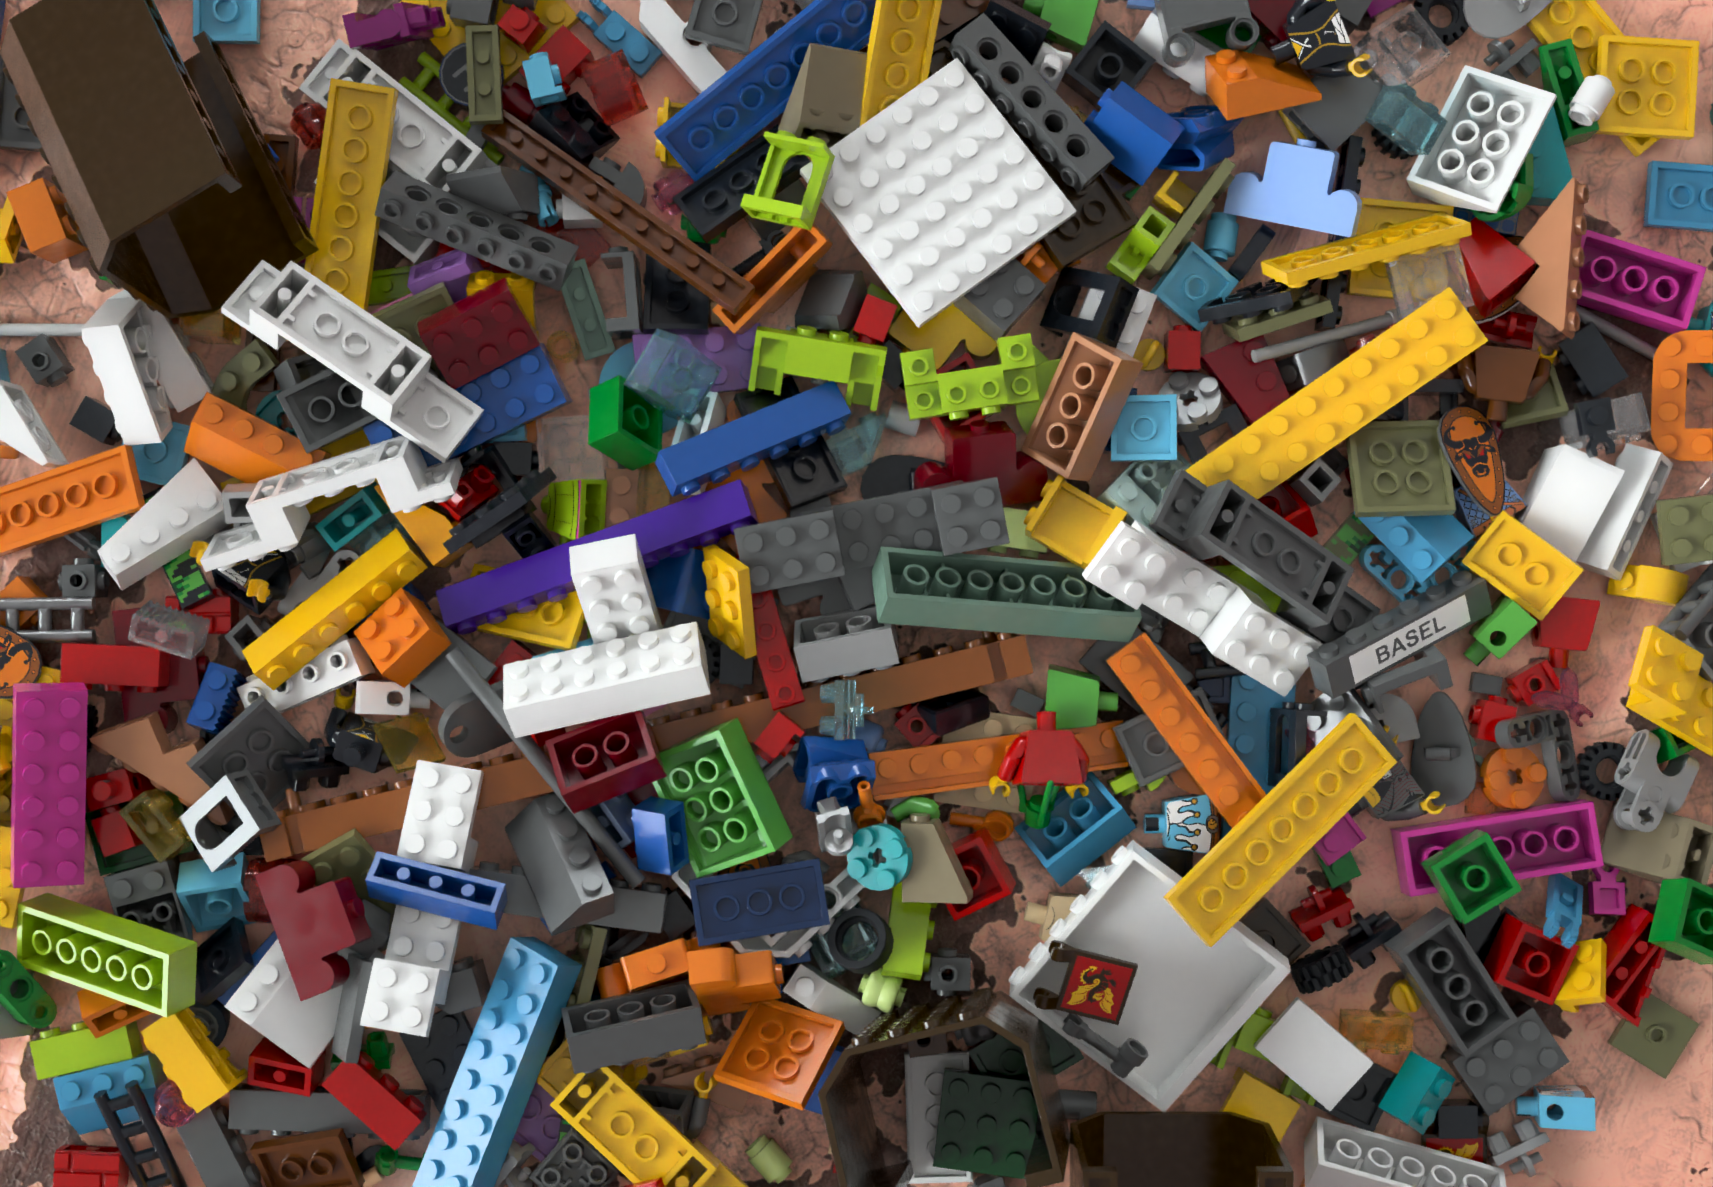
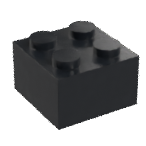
(1105, 63)

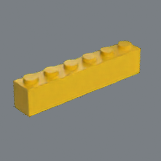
(334, 609)

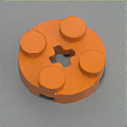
(1496, 781)

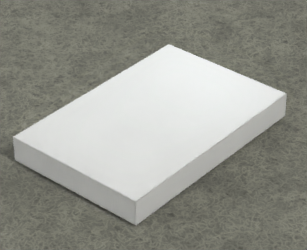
(1313, 1054)

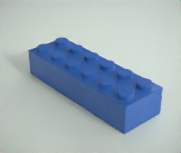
(510, 399)

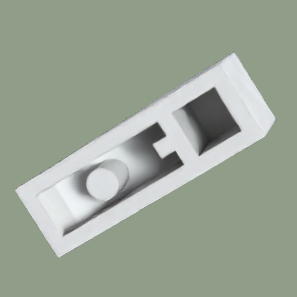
(828, 998)

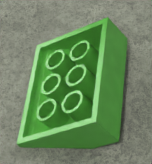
(724, 797)

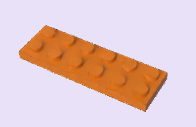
(69, 499)

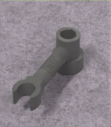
(1124, 1058)

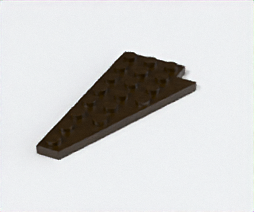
(1100, 206)

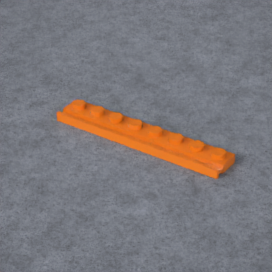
(1186, 729)
(974, 762)

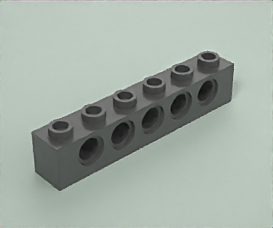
(1028, 86)
(476, 230)

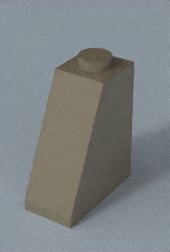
(935, 869)

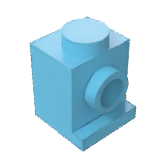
(543, 80)

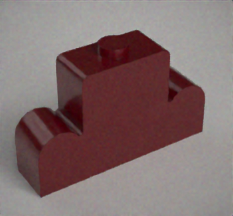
(986, 452)
(184, 679)
(313, 924)

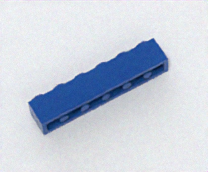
(752, 439)

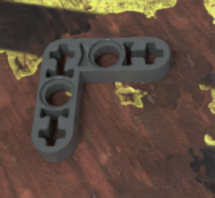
(1548, 727)

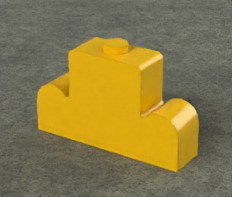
(942, 334)

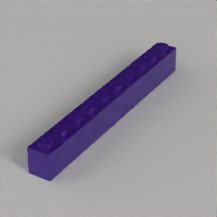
(548, 573)

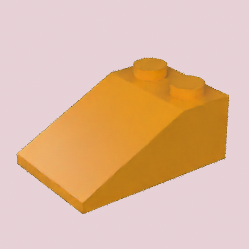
(429, 531)

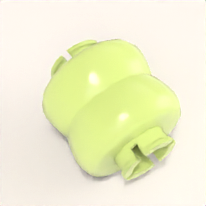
(882, 991)

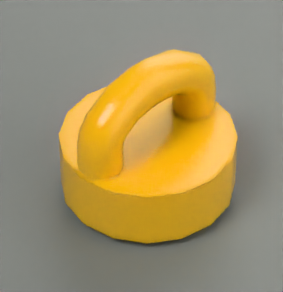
(1150, 353)
(1404, 997)

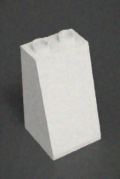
(1568, 497)

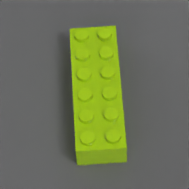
(107, 954)

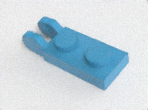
(618, 34)
(1563, 909)

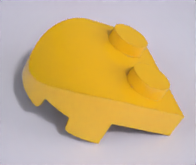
(1586, 977)

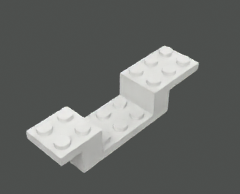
(421, 139)
(359, 349)
(280, 500)
(1225, 615)
(421, 943)

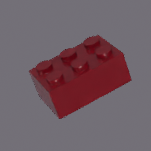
(478, 334)
(605, 759)

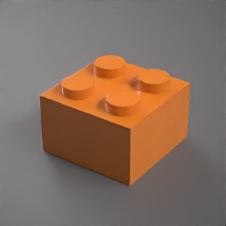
(44, 221)
(402, 637)

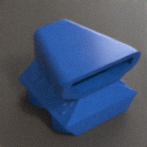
(1203, 141)
(832, 770)

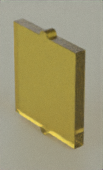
(407, 741)

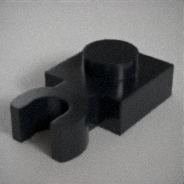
(1595, 419)

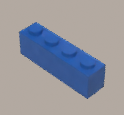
(436, 890)

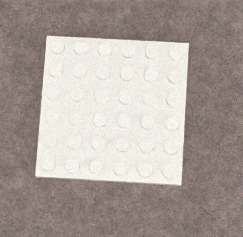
(940, 192)

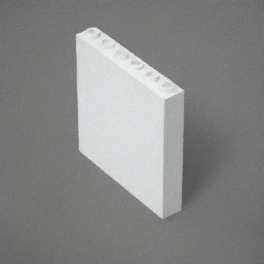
(1184, 993)

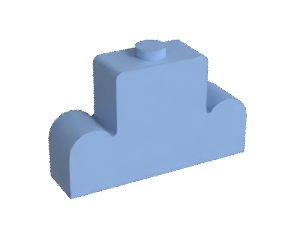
(1296, 191)

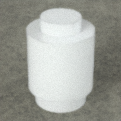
(1591, 100)

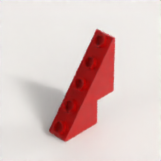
(774, 653)

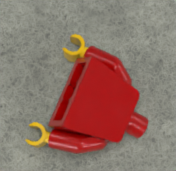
(1043, 757)

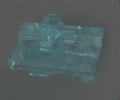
(377, 532)
(848, 709)

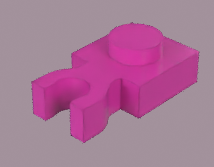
(1606, 894)

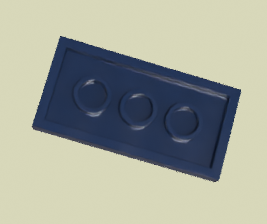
(759, 902)

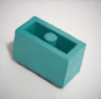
(352, 517)
(1417, 1092)

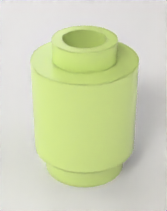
(769, 1159)

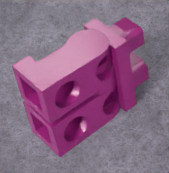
(392, 26)

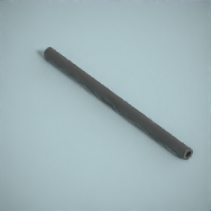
(544, 767)

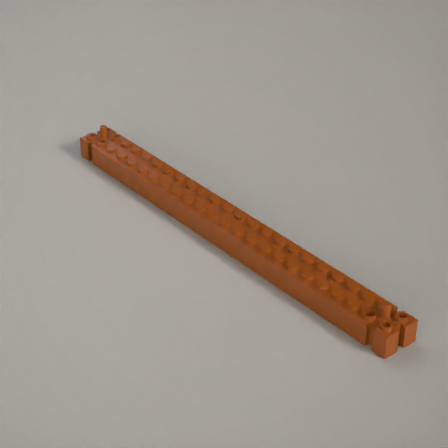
(511, 779)

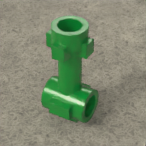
(388, 1161)

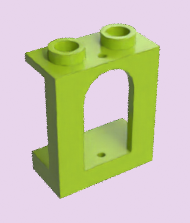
(782, 148)

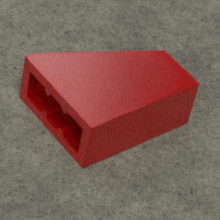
(1493, 267)

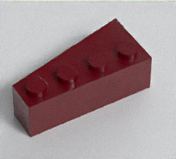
(1250, 385)

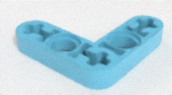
(1387, 557)

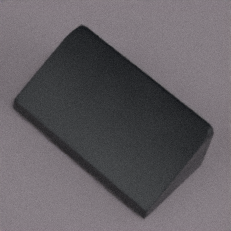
(955, 711)

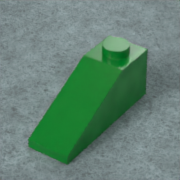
(1563, 77)

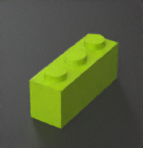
(910, 931)
(78, 1049)

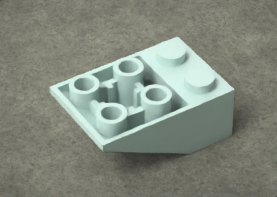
(1141, 488)

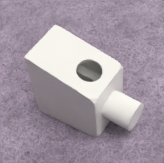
(373, 698)

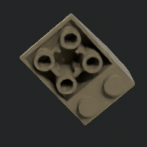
(826, 94)
(1671, 851)

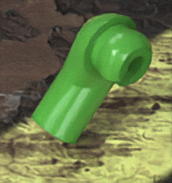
(915, 804)

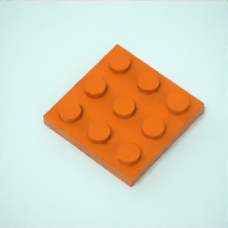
(779, 1052)

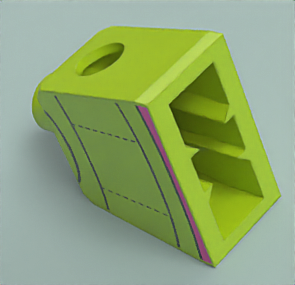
(575, 507)

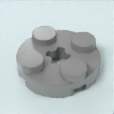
(1197, 386)

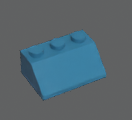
(1420, 541)
(1078, 830)
(77, 1090)

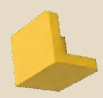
(1173, 196)

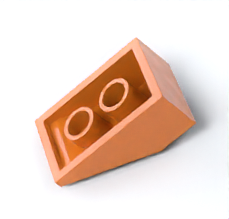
(1254, 84)

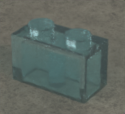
(1406, 119)

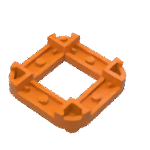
(1669, 396)

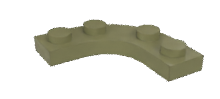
(244, 372)

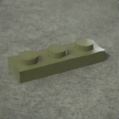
(484, 74)

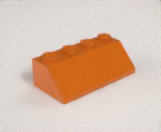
(244, 442)

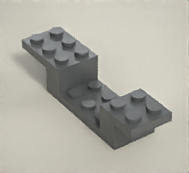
(849, 535)
(1267, 548)

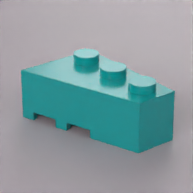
(1549, 163)

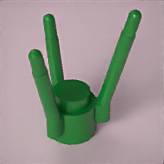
(1039, 807)

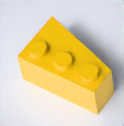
(192, 1059)

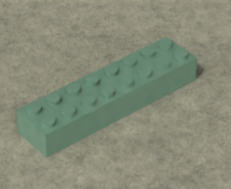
(996, 596)

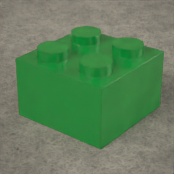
(624, 424)
(1471, 876)
(1684, 920)

